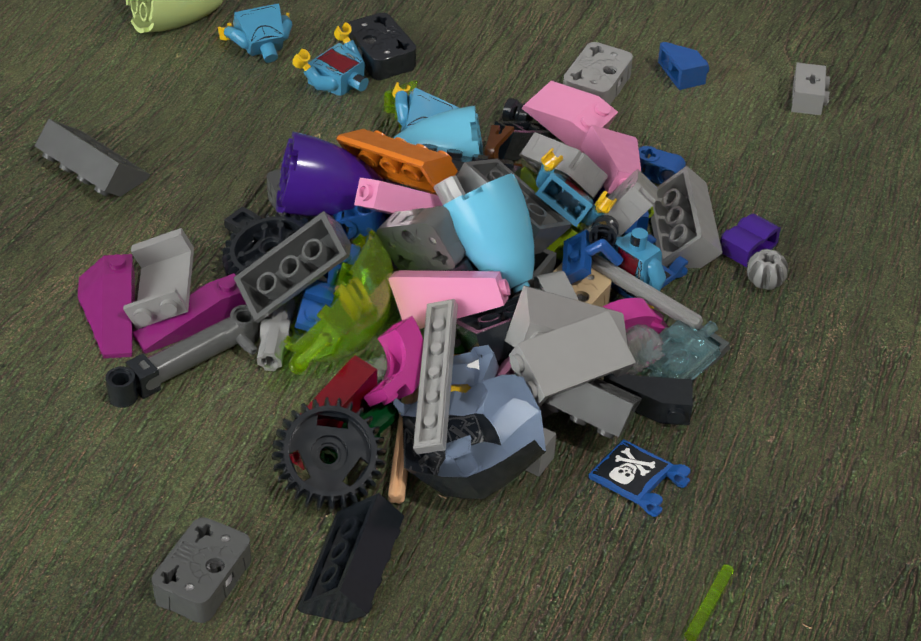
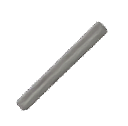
(648, 293)

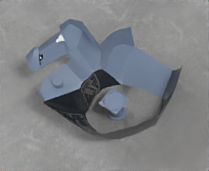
(490, 431)

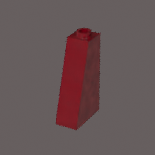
(350, 385)

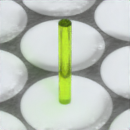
(709, 603)

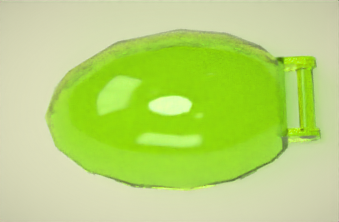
(354, 316)

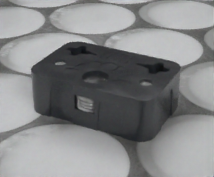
(383, 46)

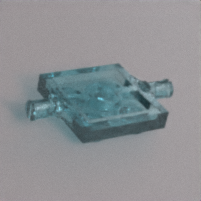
(685, 351)

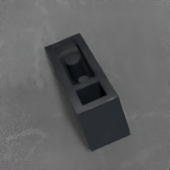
(519, 138)
(662, 398)

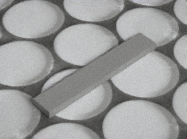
(435, 377)

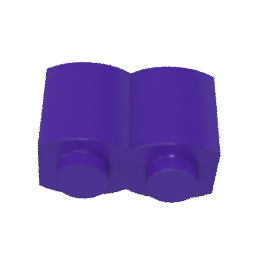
(749, 237)

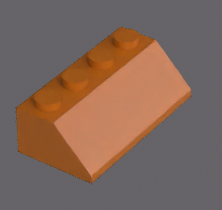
(399, 160)

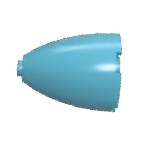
(448, 130)
(496, 230)

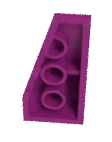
(102, 295)
(207, 306)

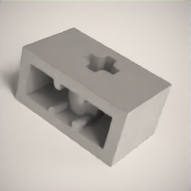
(810, 89)

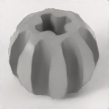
(767, 269)

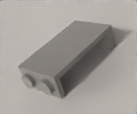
(164, 278)
(571, 356)

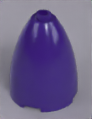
(319, 177)

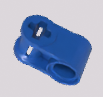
(660, 164)
(359, 220)

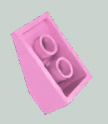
(569, 112)

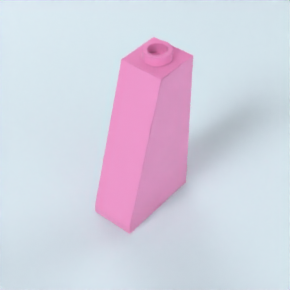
(613, 153)
(391, 197)
(471, 290)

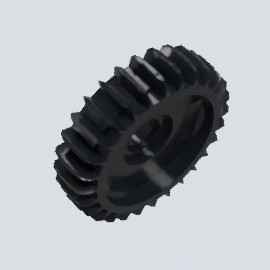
(256, 238)
(350, 445)

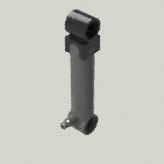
(146, 374)

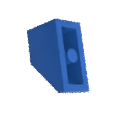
(683, 65)

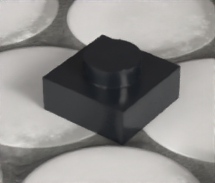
(239, 219)

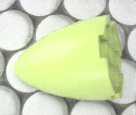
(168, 14)

